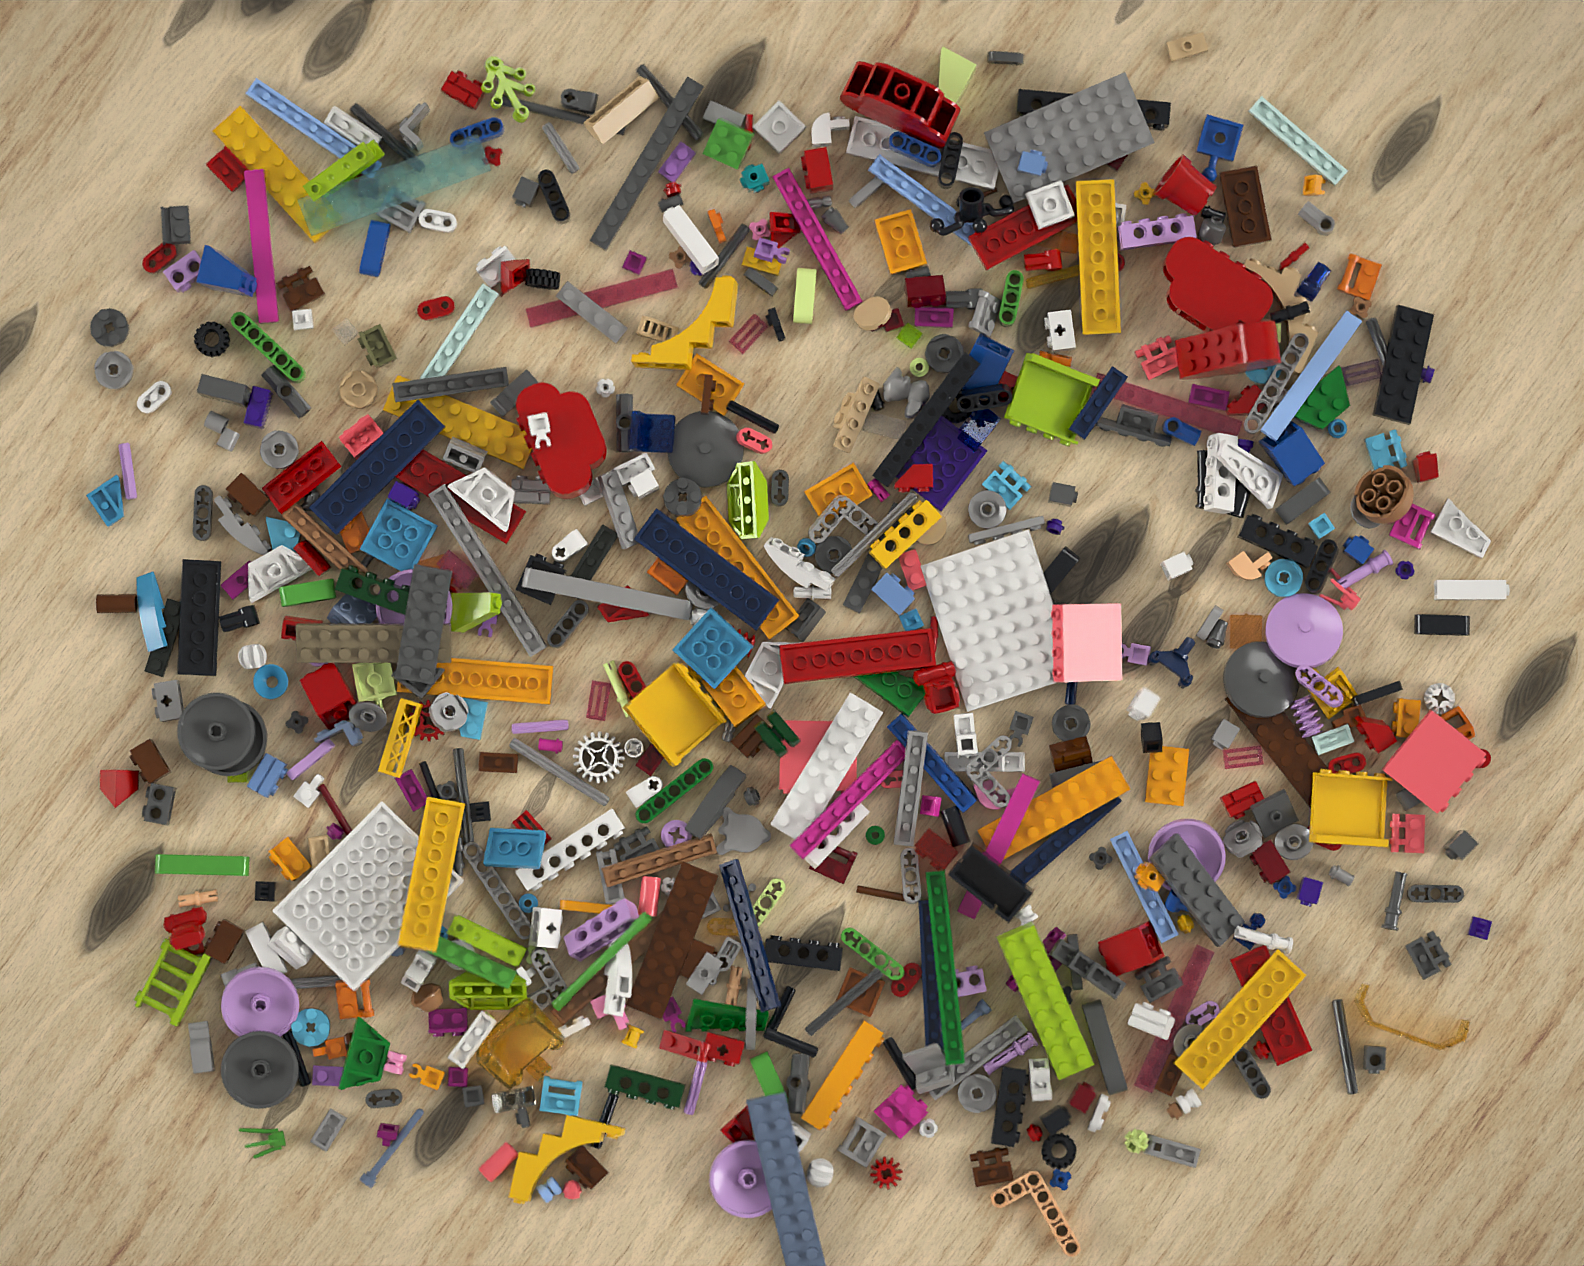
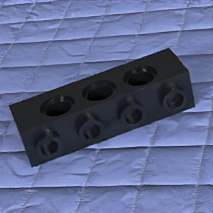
(1307, 545)
(833, 961)
(1009, 1075)

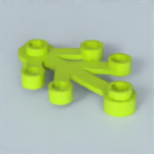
(507, 86)

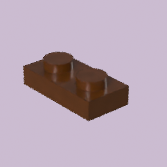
(707, 402)
(498, 762)
(1169, 1076)

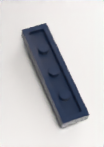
(1098, 403)

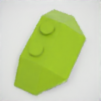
(747, 500)
(482, 994)

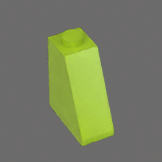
(473, 609)

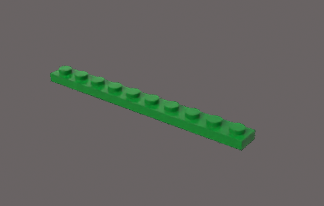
(945, 968)

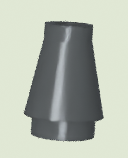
(834, 219)
(1217, 635)

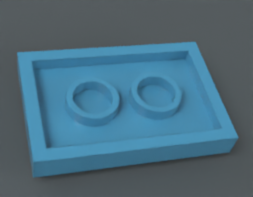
(514, 848)

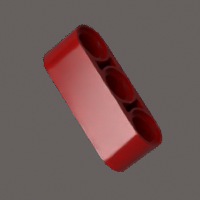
(630, 679)

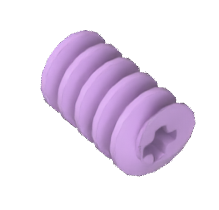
(1306, 716)

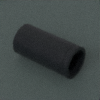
(1241, 500)
(955, 826)

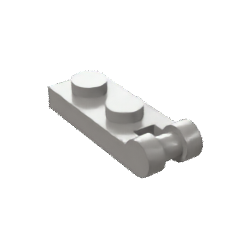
(613, 893)
(1173, 1151)

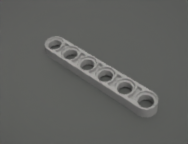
(1274, 382)
(495, 892)

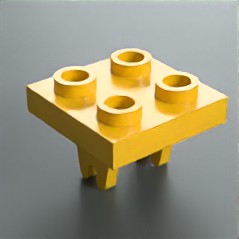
(1341, 682)

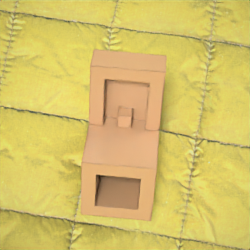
(1245, 569)

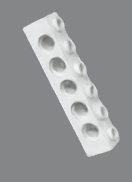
(615, 830)

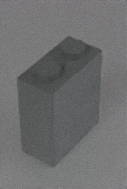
(224, 390)

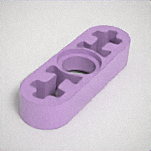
(1318, 678)
(310, 759)

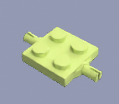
(374, 682)

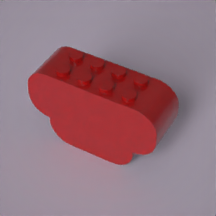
(900, 102)
(1212, 288)
(1228, 350)
(574, 438)

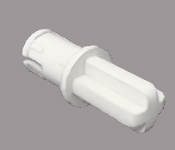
(811, 592)

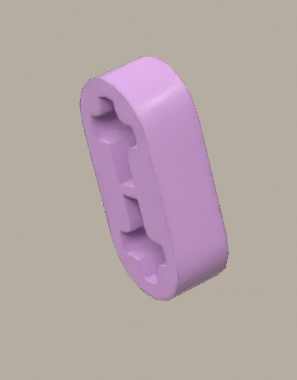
(1201, 1008)

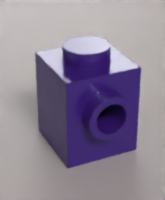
(1309, 891)

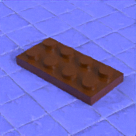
(1245, 206)

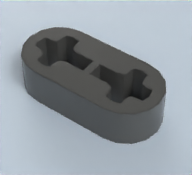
(1005, 58)
(760, 281)
(785, 487)
(383, 1093)

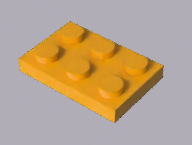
(900, 242)
(726, 385)
(844, 482)
(735, 697)
(1167, 776)

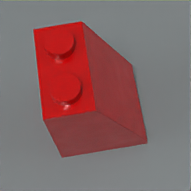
(329, 694)
(1131, 949)

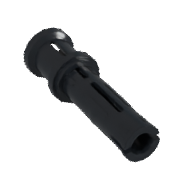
(1201, 470)

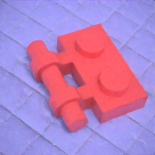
(1160, 363)
(1413, 833)

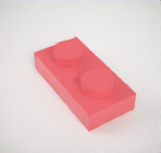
(912, 569)

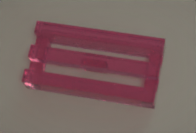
(755, 337)
(595, 716)
(1226, 758)

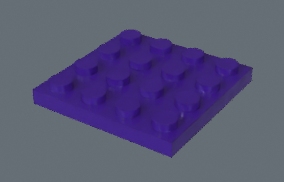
(950, 461)

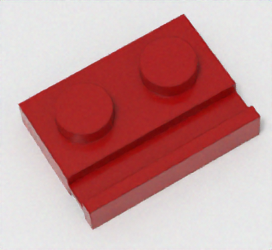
(228, 169)

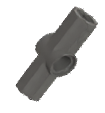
(294, 400)
(624, 409)
(797, 1095)

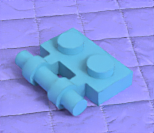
(1379, 452)
(998, 484)

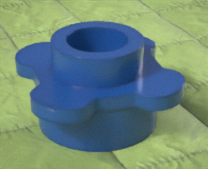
(1279, 887)
(1055, 1179)

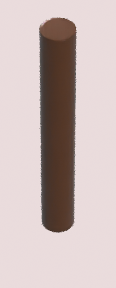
(881, 893)

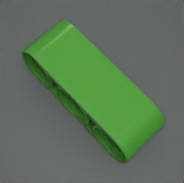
(1007, 307)
(307, 592)
(767, 1074)

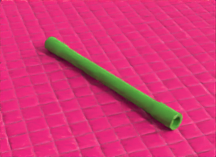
(641, 922)

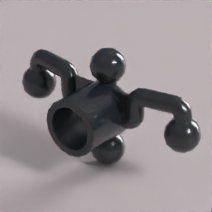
(972, 210)

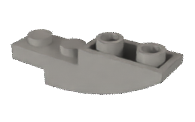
(244, 534)

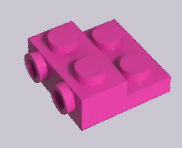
(901, 1111)

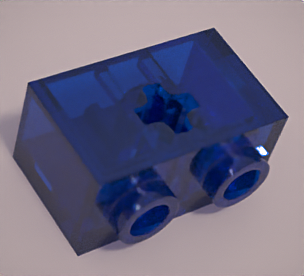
(978, 428)

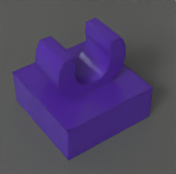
(1479, 928)

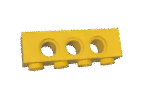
(929, 517)

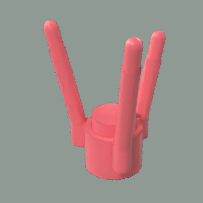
(1349, 597)

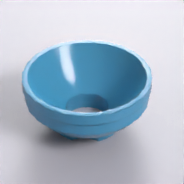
(260, 681)

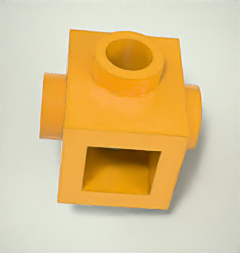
(1145, 881)

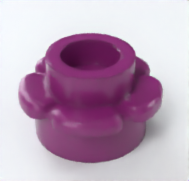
(335, 831)

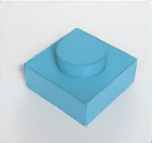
(1321, 526)

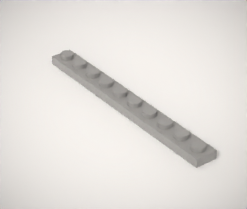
(487, 569)

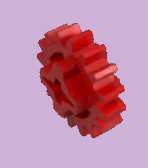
(422, 727)

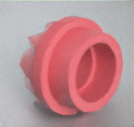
(572, 1190)

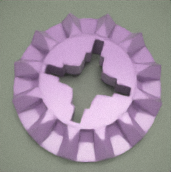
(671, 827)

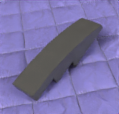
(714, 802)
(1087, 968)

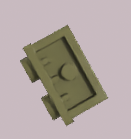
(377, 346)

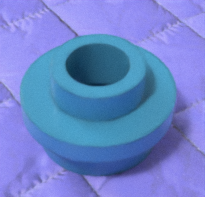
(1343, 426)
(801, 546)
(522, 902)

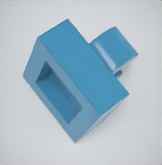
(911, 620)

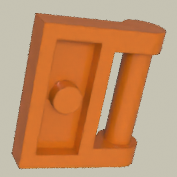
(1365, 279)
(348, 1001)

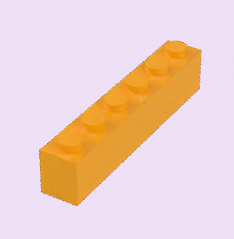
(842, 1074)

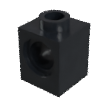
(1151, 737)

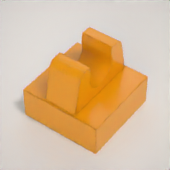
(1312, 185)

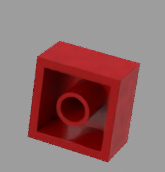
(818, 170)

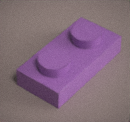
(677, 162)
(326, 1075)

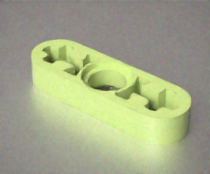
(777, 893)

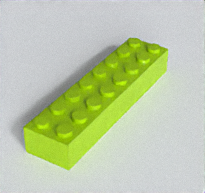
(1045, 1000)

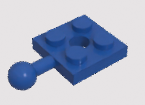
(1225, 150)

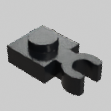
(773, 320)

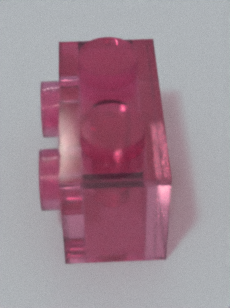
(461, 573)

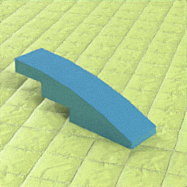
(150, 611)

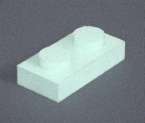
(1332, 739)

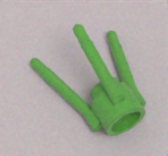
(277, 1140)

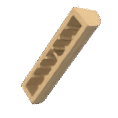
(621, 110)

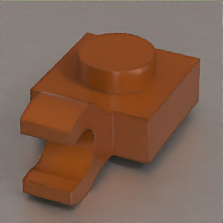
(1349, 717)

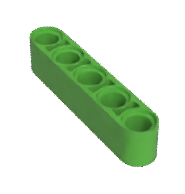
(260, 342)
(202, 865)

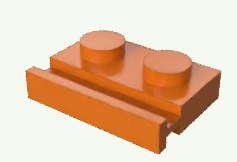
(355, 533)

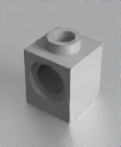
(1224, 734)

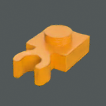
(430, 1076)

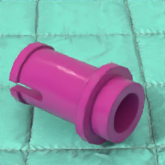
(878, 489)
(550, 745)

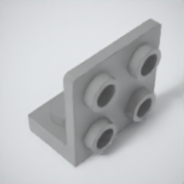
(930, 1068)

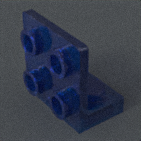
(652, 432)

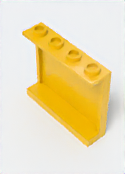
(674, 713)
(1348, 808)

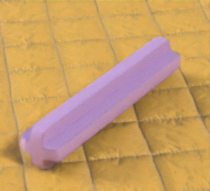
(127, 471)
(542, 726)
(695, 1088)

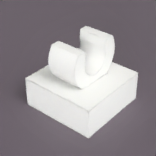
(302, 319)
(526, 974)

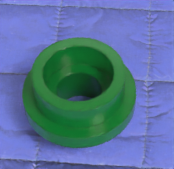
(875, 841)

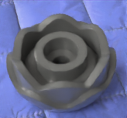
(309, 499)

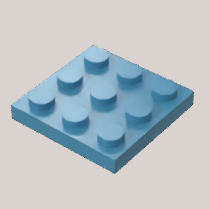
(398, 536)
(712, 648)

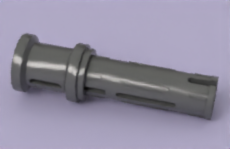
(1393, 911)

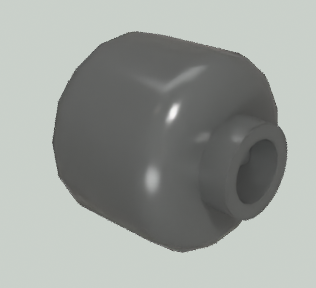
(1212, 230)

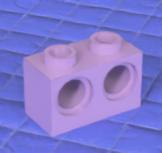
(183, 267)
(965, 987)

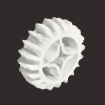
(612, 767)

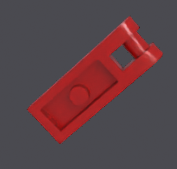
(684, 1046)

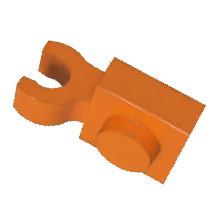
(334, 1048)

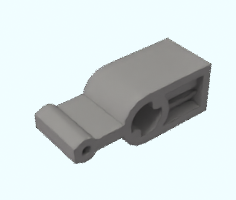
(730, 957)
(201, 1047)

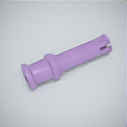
(1372, 566)
(1018, 1048)

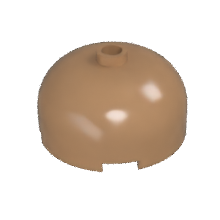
(1386, 493)

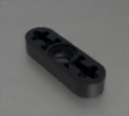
(1376, 693)

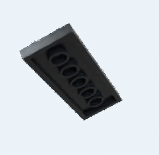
(1403, 364)
(199, 617)

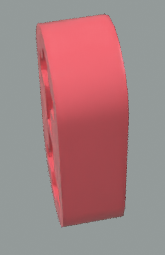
(751, 444)
(893, 784)

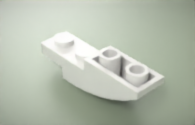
(790, 562)
(619, 981)

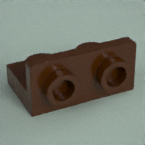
(586, 1167)

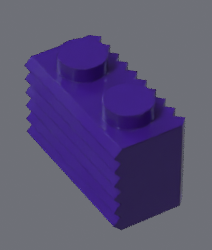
(258, 407)
(404, 496)

